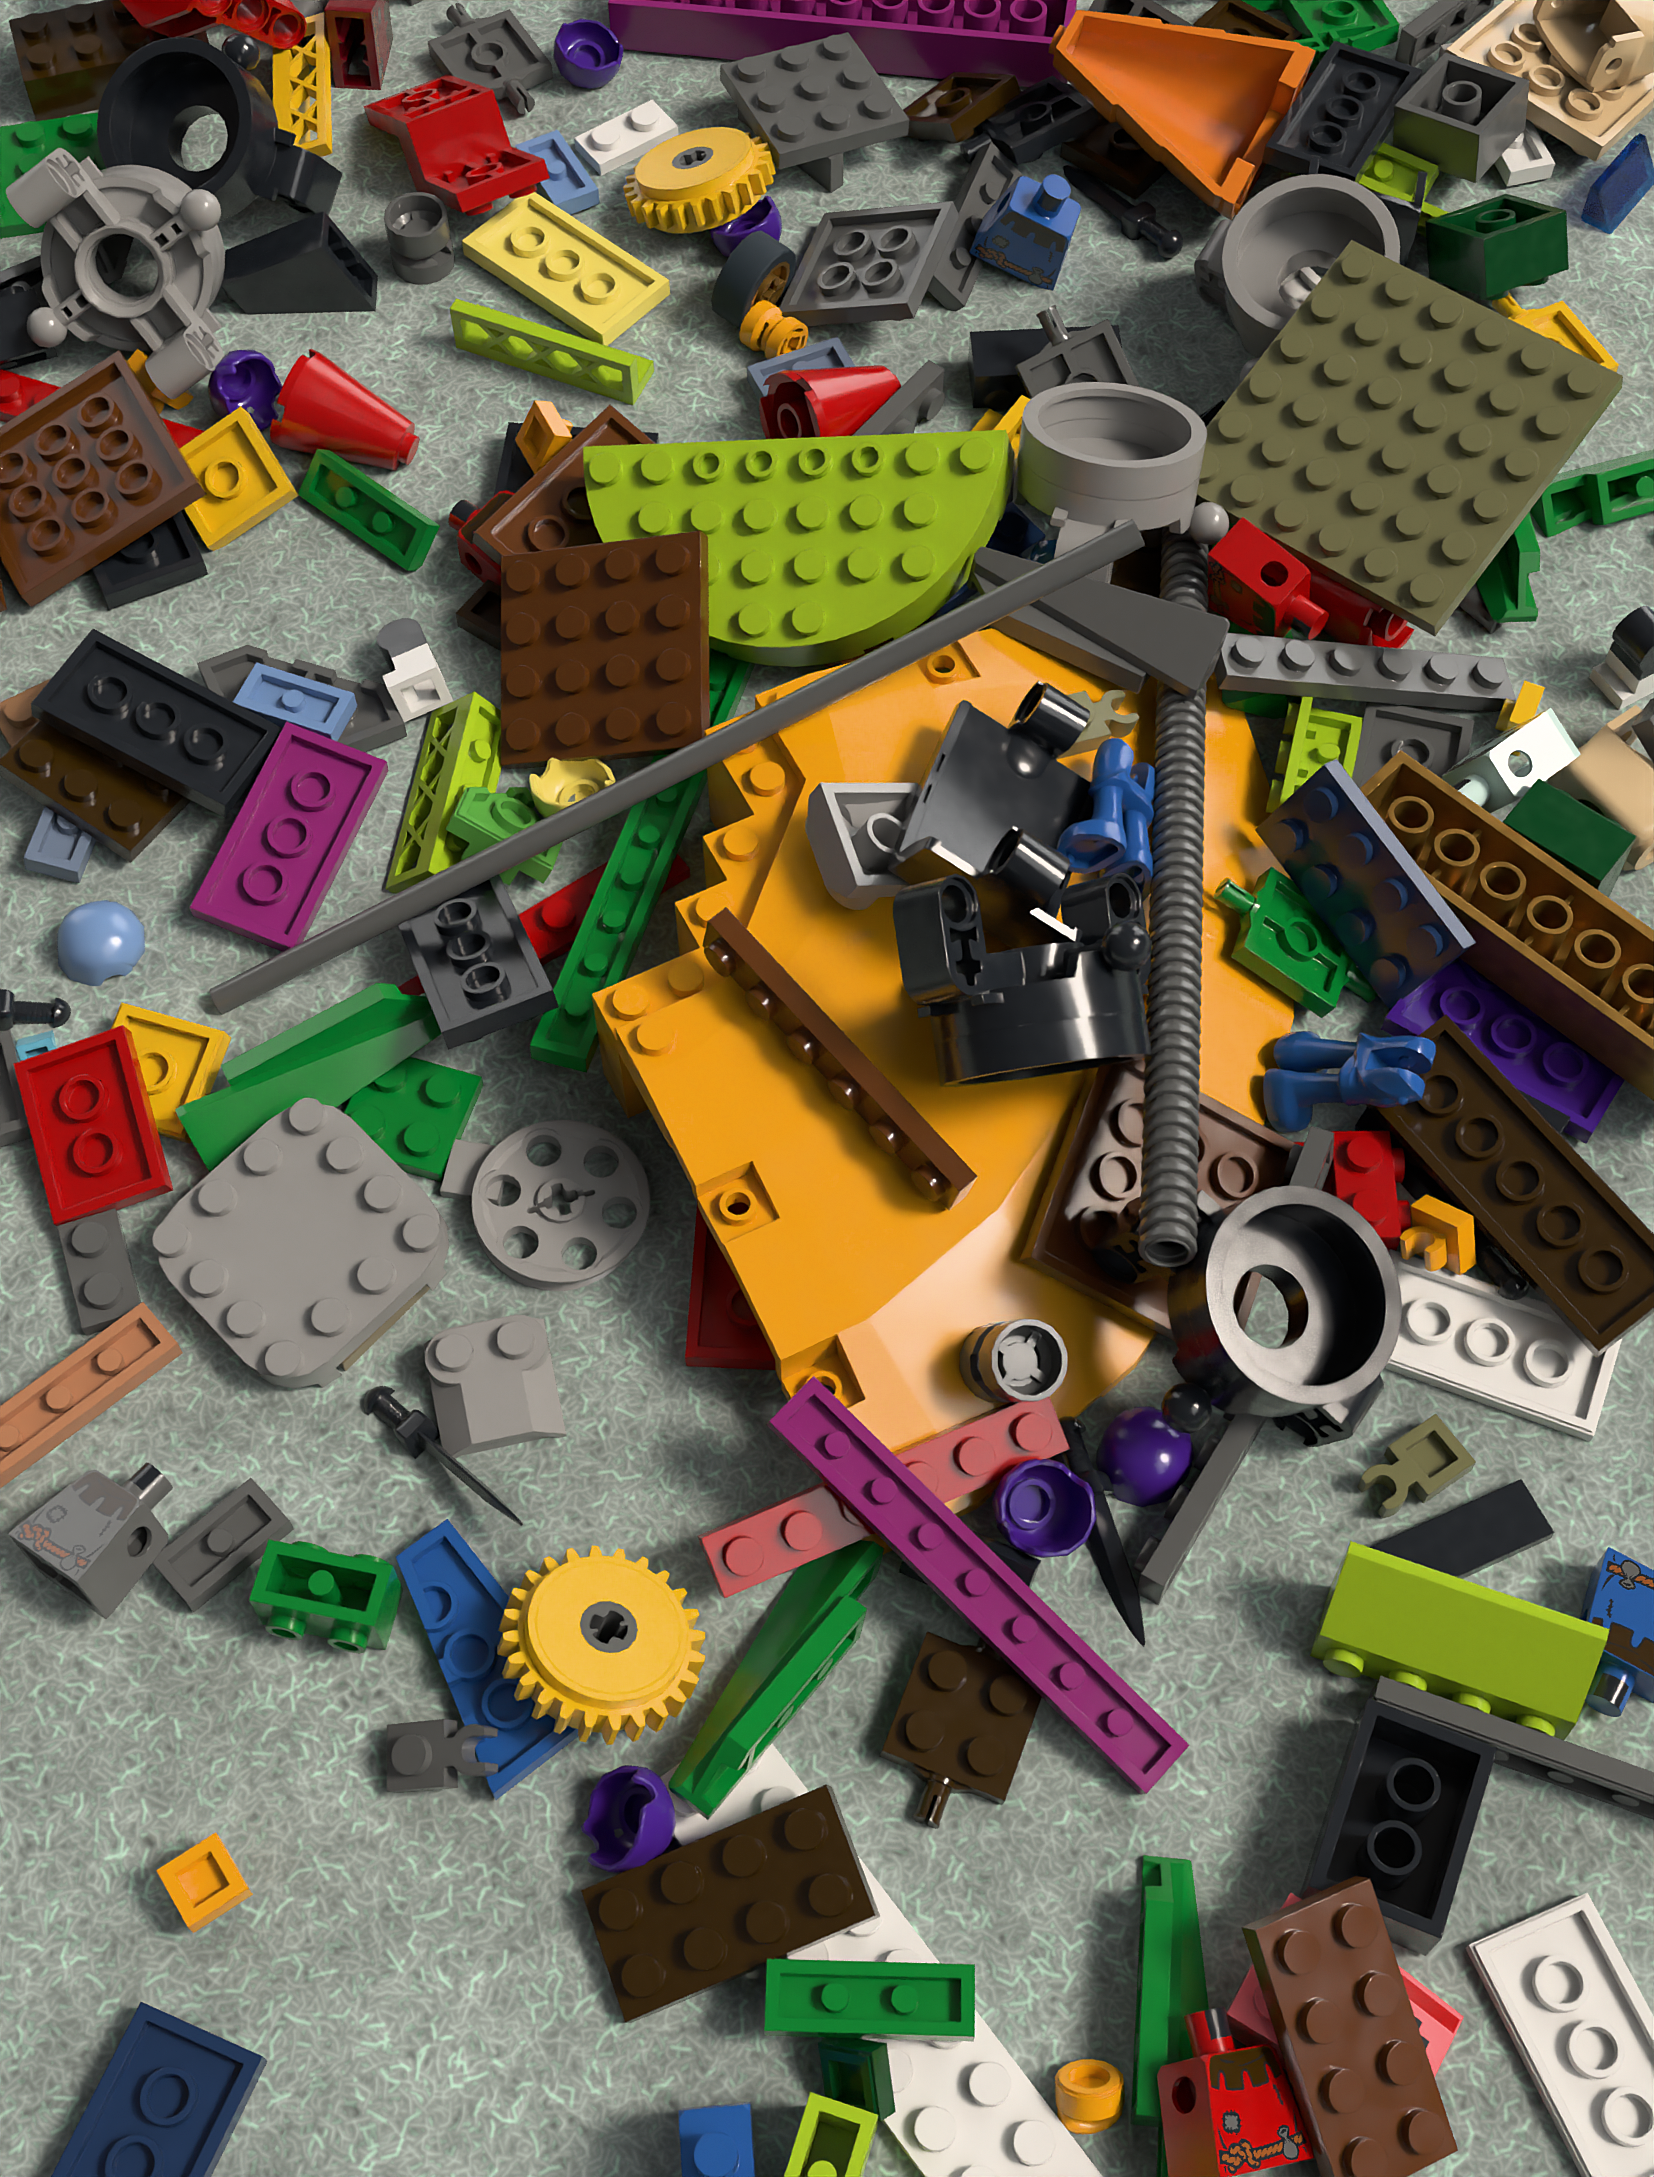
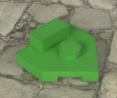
(490, 817)

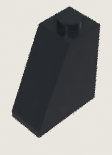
(300, 271)

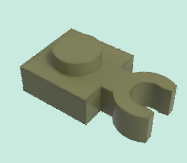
(1102, 721)
(1421, 1461)

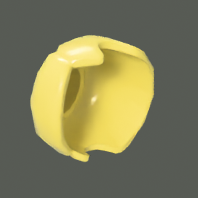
(565, 779)

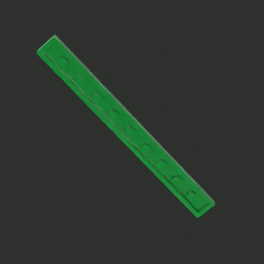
(629, 893)

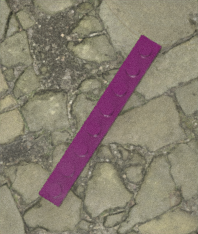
(978, 1586)

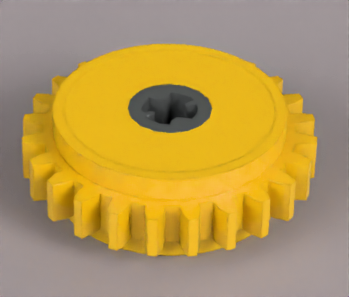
(699, 180)
(601, 1644)

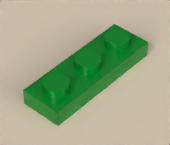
(368, 510)
(870, 2000)

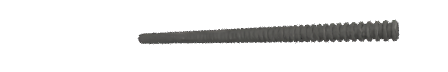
(1175, 928)

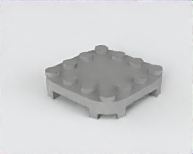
(302, 1244)

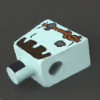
(1485, 771)

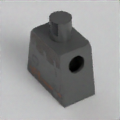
(97, 1536)

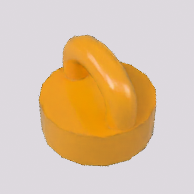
(1089, 2095)

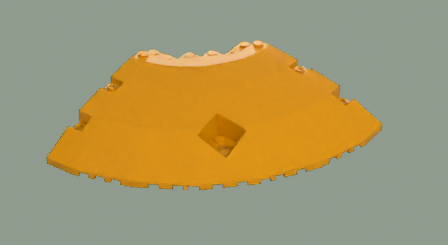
(838, 1242)

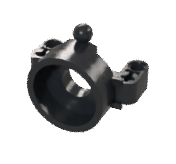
(182, 79)
(1031, 1005)
(1337, 1298)

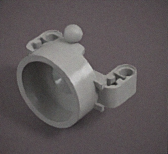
(168, 219)
(1277, 233)
(1110, 457)

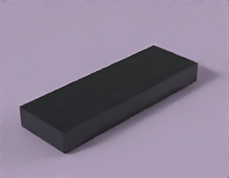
(1474, 1533)

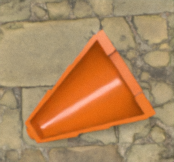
(1186, 94)

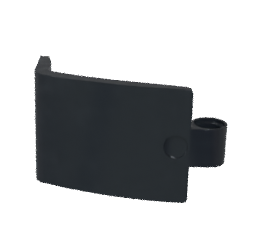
(996, 814)

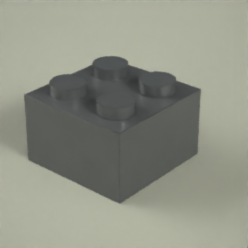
(1461, 116)

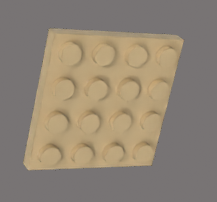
(1556, 101)

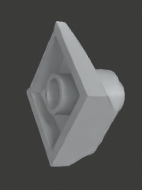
(854, 837)
(493, 1385)

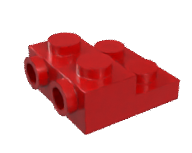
(1366, 1178)

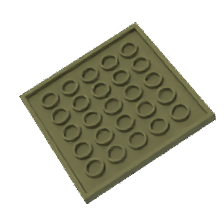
(1399, 434)

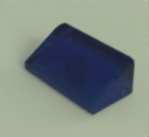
(1620, 186)

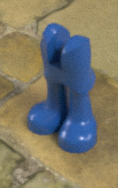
(1122, 812)
(1371, 1073)

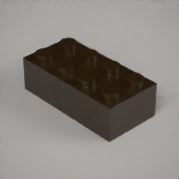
(75, 52)

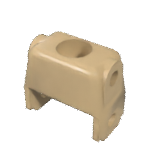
(1599, 40)
(1615, 784)

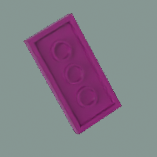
(289, 838)

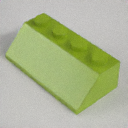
(1457, 1641)

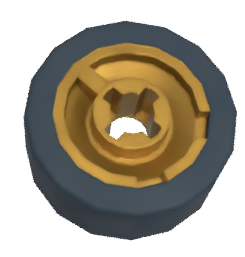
(754, 272)

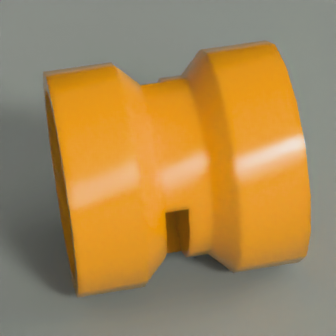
(770, 332)

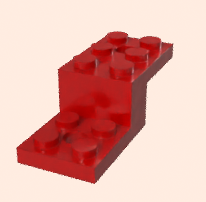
(457, 144)

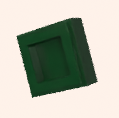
(857, 2074)

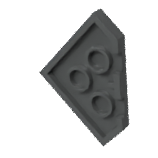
(372, 723)

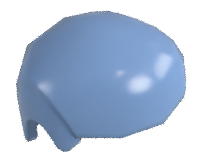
(99, 942)

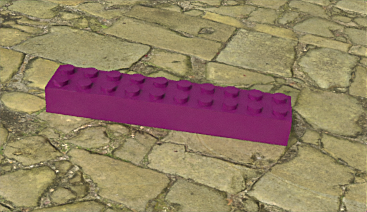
(893, 35)

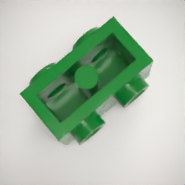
(326, 1596)

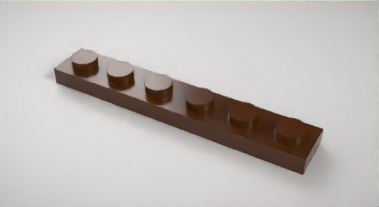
(850, 1074)

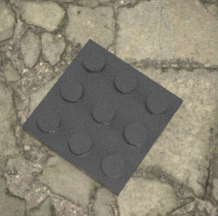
(814, 100)
(869, 264)

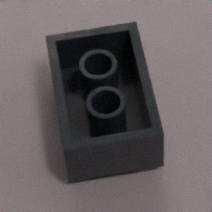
(1402, 1819)

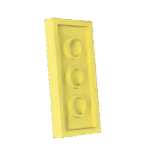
(566, 268)

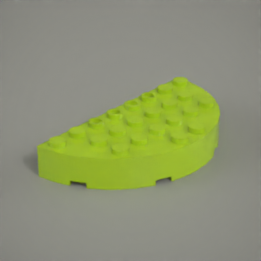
(814, 536)

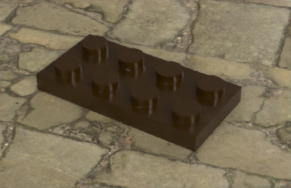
(729, 1903)

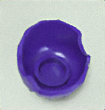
(587, 53)
(761, 216)
(246, 381)
(1144, 1457)
(1044, 1508)
(640, 1806)

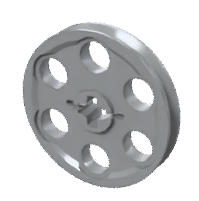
(533, 1209)

